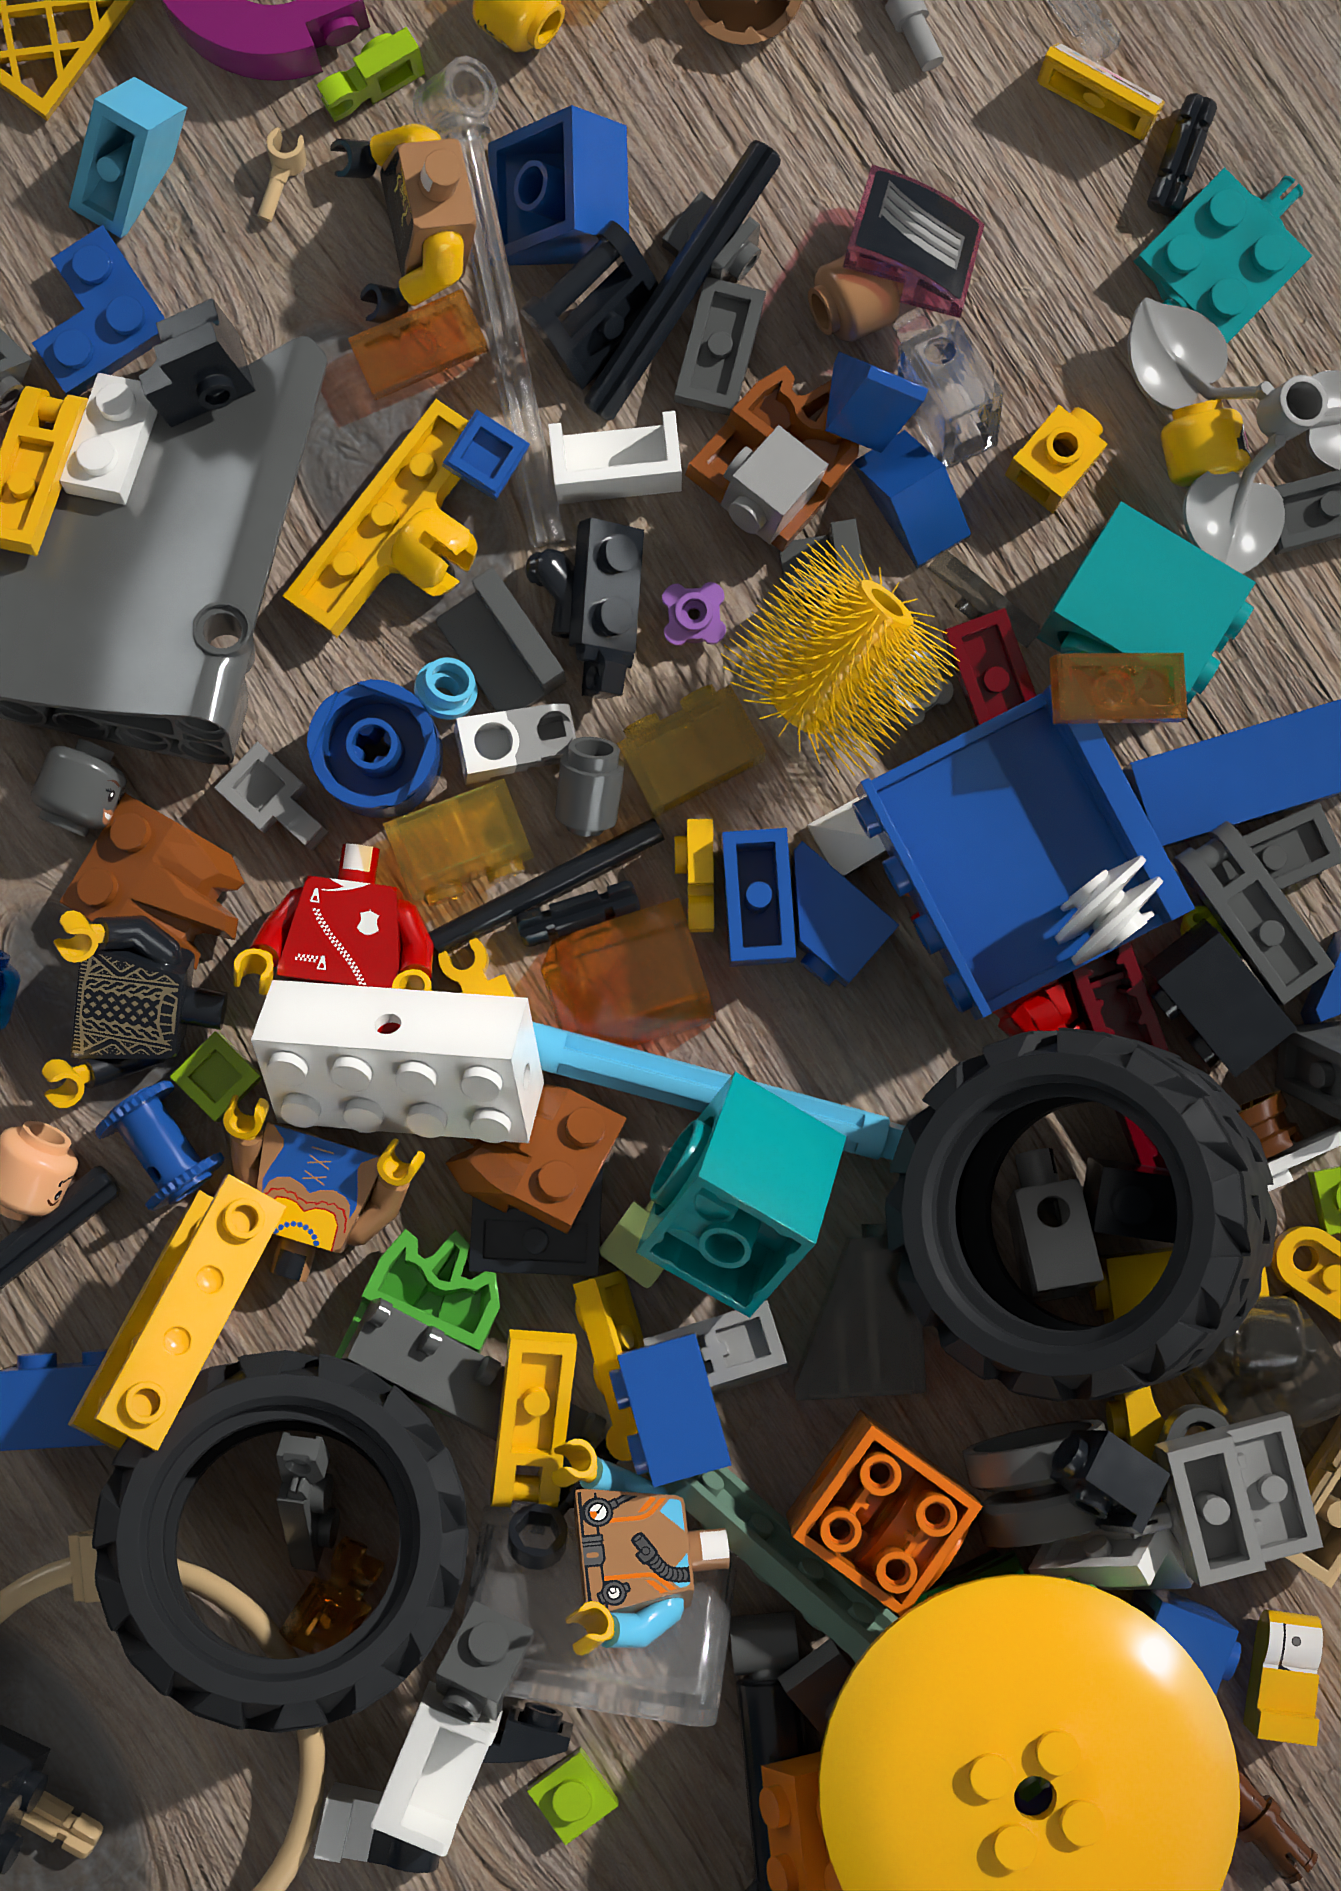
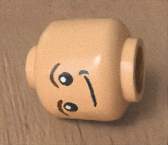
(34, 1169)

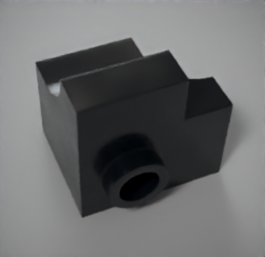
(196, 365)

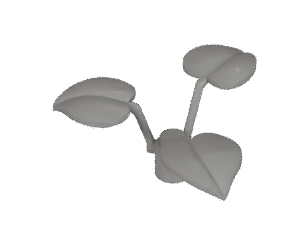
(1178, 356)

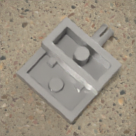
(1235, 1498)

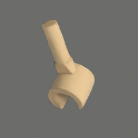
(282, 166)

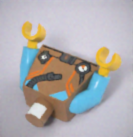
(631, 1552)

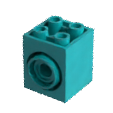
(1150, 595)
(742, 1195)

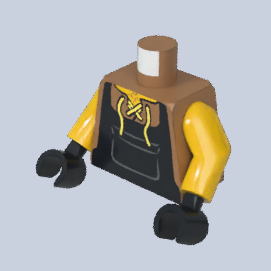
(426, 208)

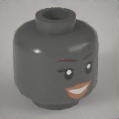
(78, 787)

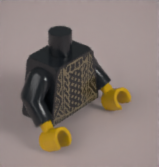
(128, 1002)

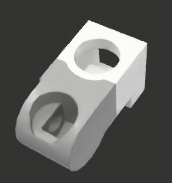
(513, 740)

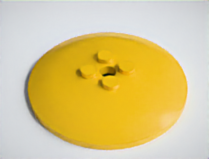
(1016, 1686)

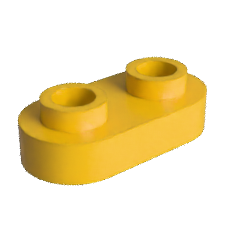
(1322, 1279)

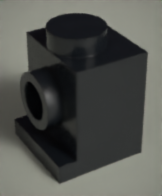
(1109, 1480)

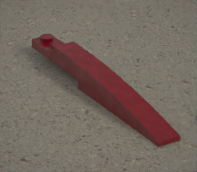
(1110, 988)

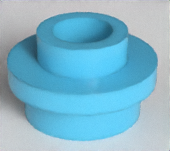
(453, 676)

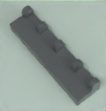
(443, 1372)

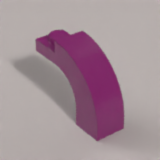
(266, 39)

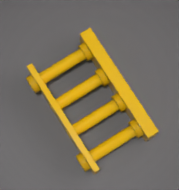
(177, 1316)

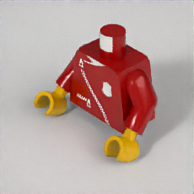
(343, 933)

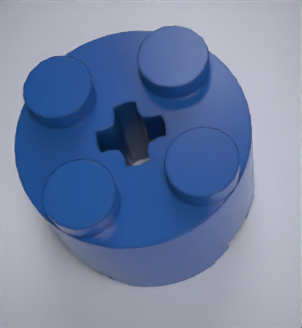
(361, 717)

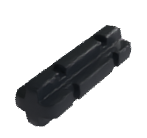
(1182, 154)
(576, 913)

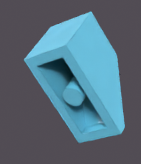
(125, 154)

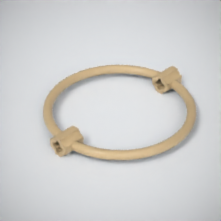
(80, 1572)

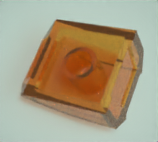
(629, 978)

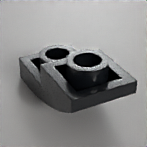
(530, 1735)

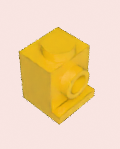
(1044, 472)

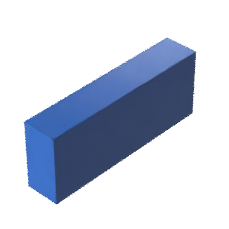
(1241, 774)

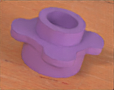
(706, 627)

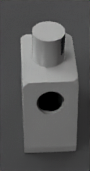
(1051, 1259)

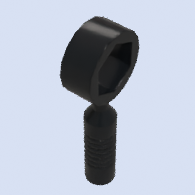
(549, 1517)

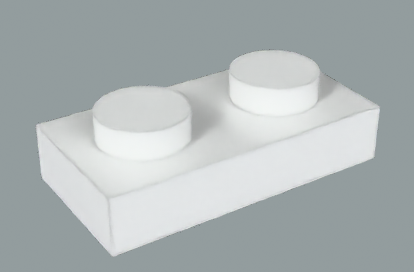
(109, 441)

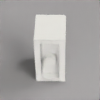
(616, 462)
(433, 1774)

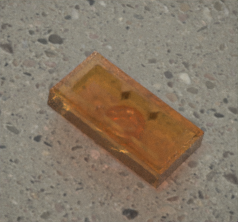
(418, 344)
(1118, 688)

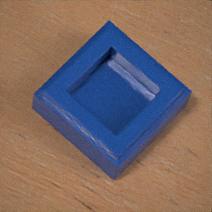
(486, 455)

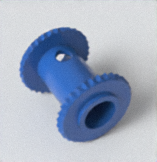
(159, 1145)

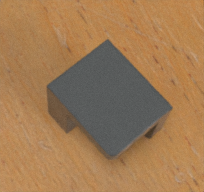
(839, 534)

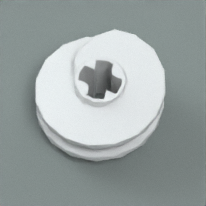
(1107, 910)

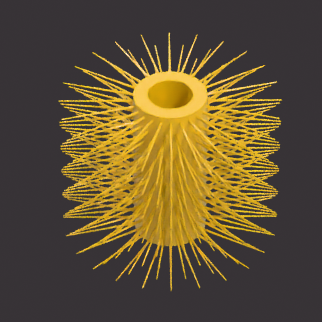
(840, 657)

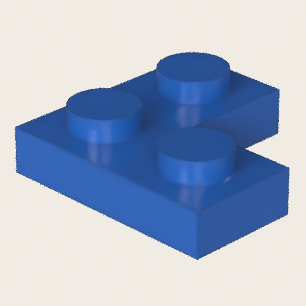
(115, 320)

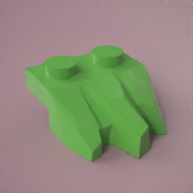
(433, 1292)

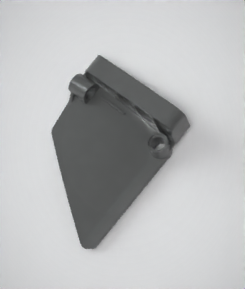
(124, 599)

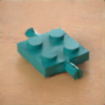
(1226, 252)

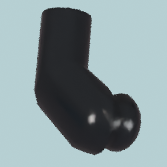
(556, 574)

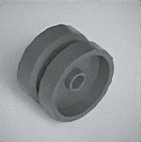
(1028, 1502)

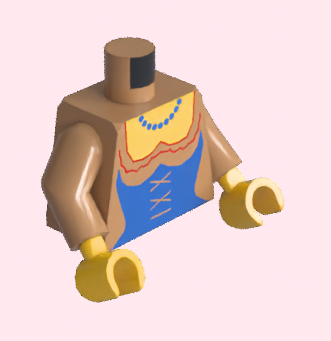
(330, 1188)

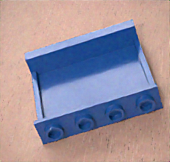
(1001, 837)

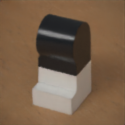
(348, 1834)

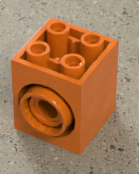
(883, 1514)

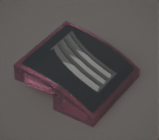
(915, 239)

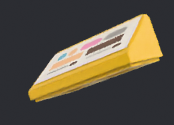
(1099, 91)

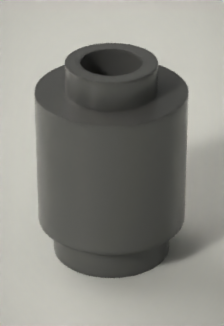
(589, 786)

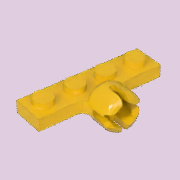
(392, 530)

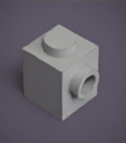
(771, 484)

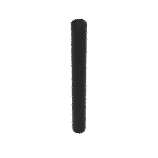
(546, 885)

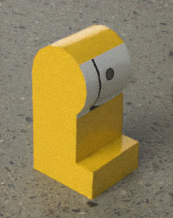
(1284, 1678)

